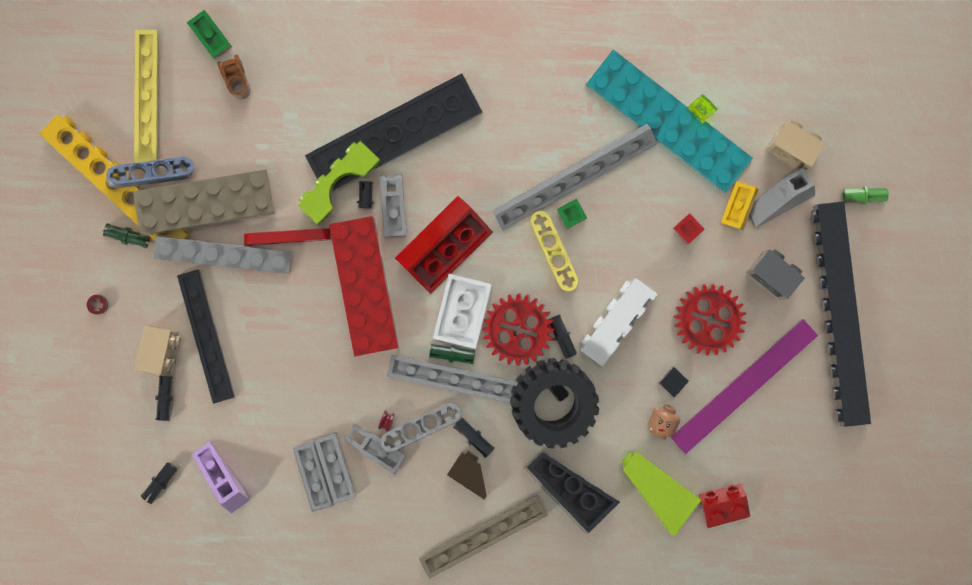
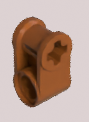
(234, 73)

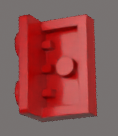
(724, 505)

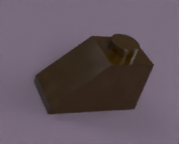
(469, 473)

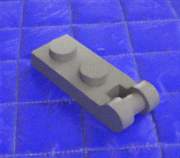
(393, 206)

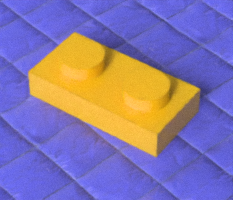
(739, 205)

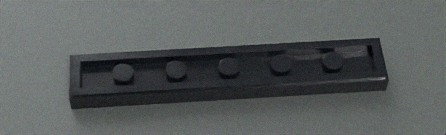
(206, 336)

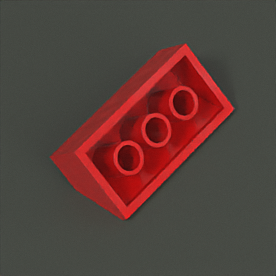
(444, 244)

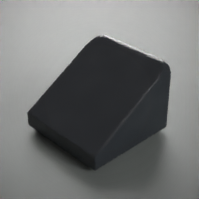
(673, 381)

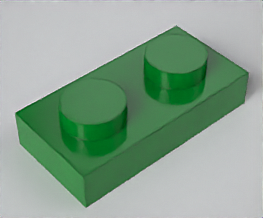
(209, 34)

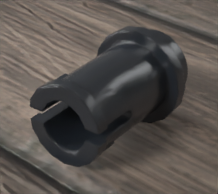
(365, 194)

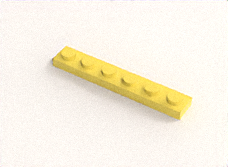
(146, 95)

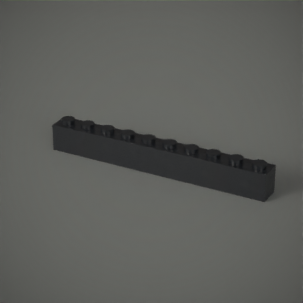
(841, 313)

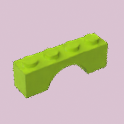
(318, 202)

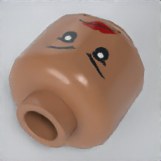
(663, 421)

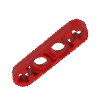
(290, 236)

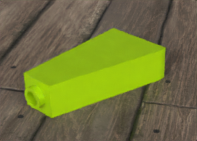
(663, 494)

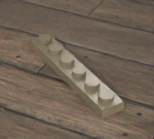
(483, 536)

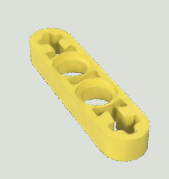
(551, 252)

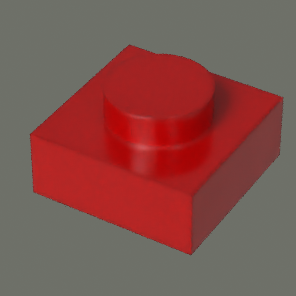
(688, 229)

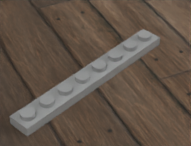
(574, 177)

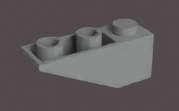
(782, 197)

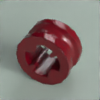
(91, 309)
(386, 421)

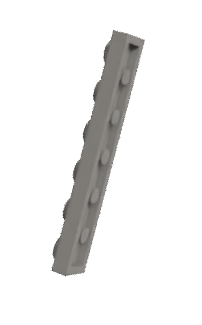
(222, 254)
(450, 378)

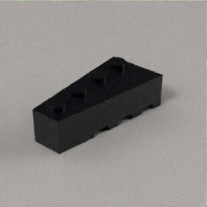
(573, 494)

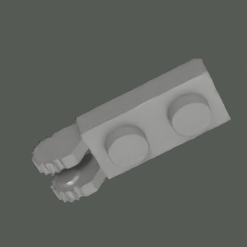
(371, 448)

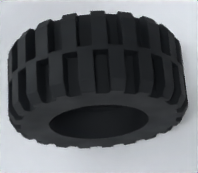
(571, 425)

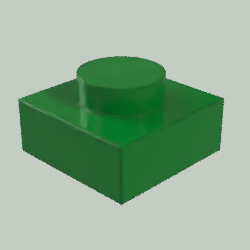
(572, 213)

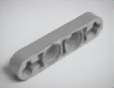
(421, 430)

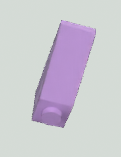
(220, 478)

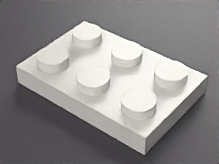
(462, 311)

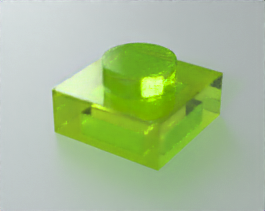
(702, 108)

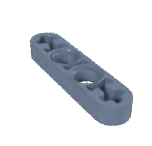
(149, 169)

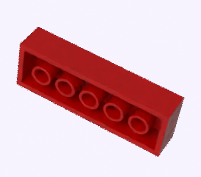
(364, 286)

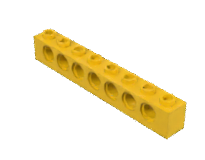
(54, 134)

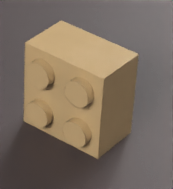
(796, 145)
(157, 350)

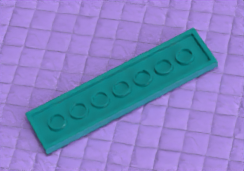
(670, 121)

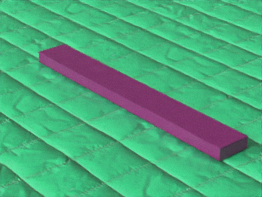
(744, 386)

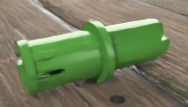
(865, 195)

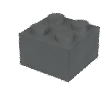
(776, 274)

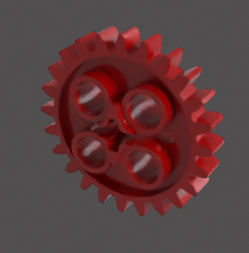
(703, 338)
(513, 349)

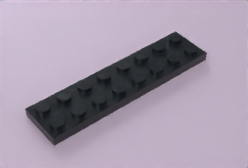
(403, 127)

